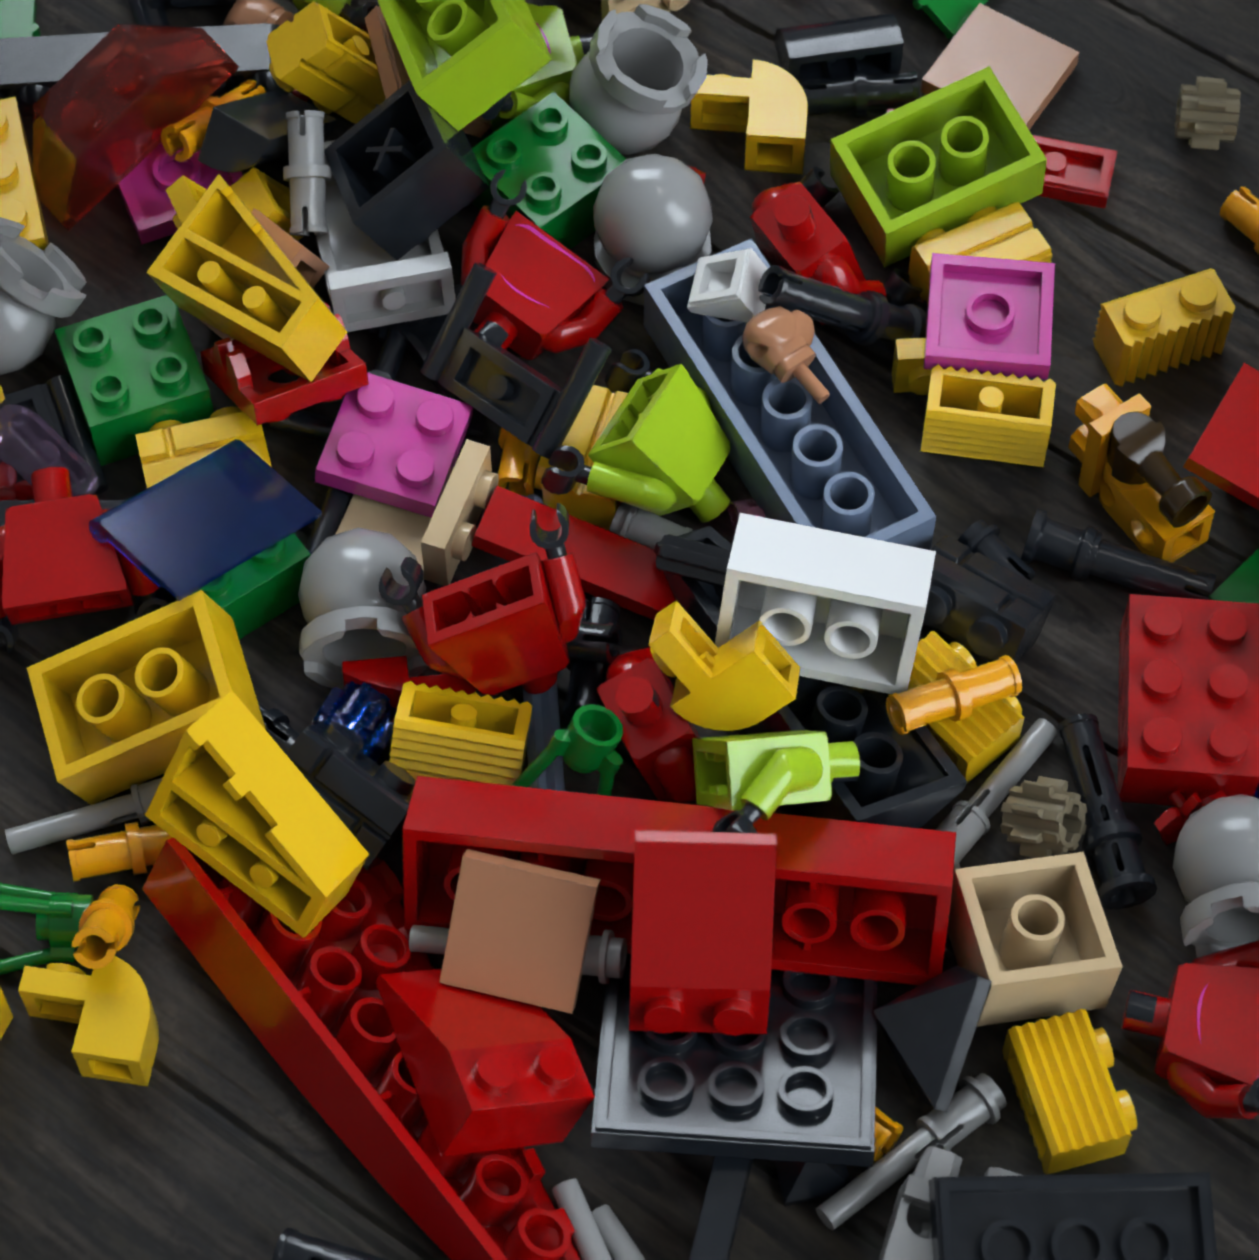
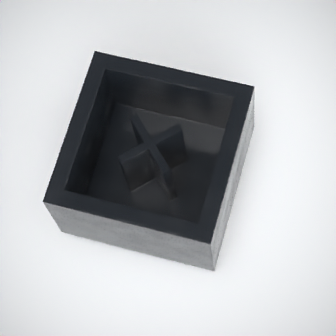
(404, 171)

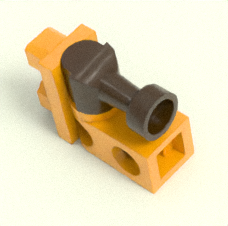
(1134, 479)

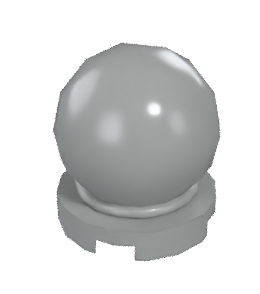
(637, 78)
(654, 214)
(32, 293)
(346, 609)
(1220, 874)

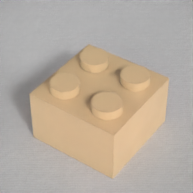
(1035, 935)

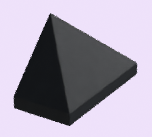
(933, 1031)

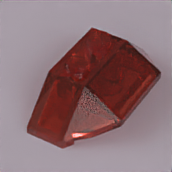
(114, 108)

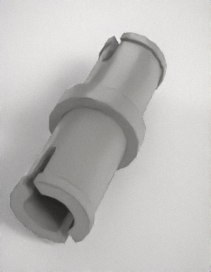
(307, 173)

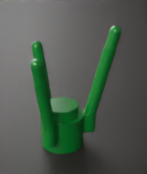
(585, 747)
(55, 922)

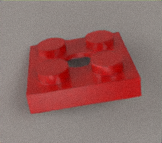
(245, 374)

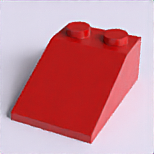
(702, 932)
(484, 1065)

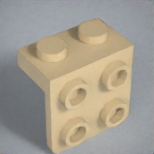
(448, 535)

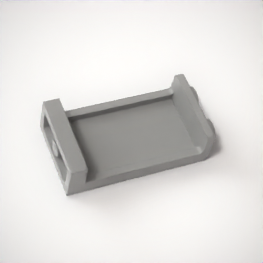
(371, 285)

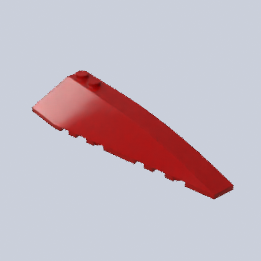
(330, 1034)

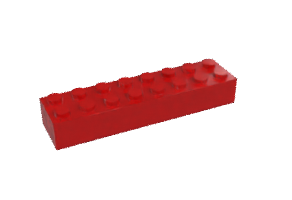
(844, 897)

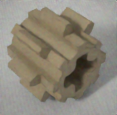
(1207, 113)
(1043, 817)

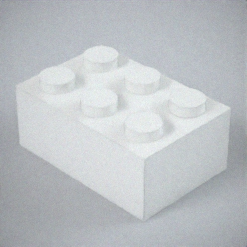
(830, 598)

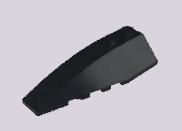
(900, 776)

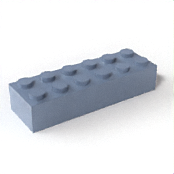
(794, 456)

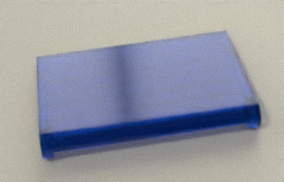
(205, 519)

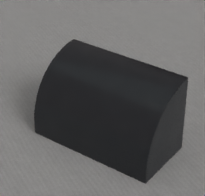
(840, 47)
(253, 131)

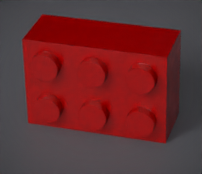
(1187, 699)

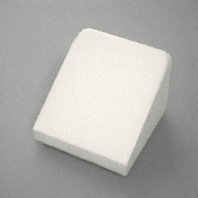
(728, 286)

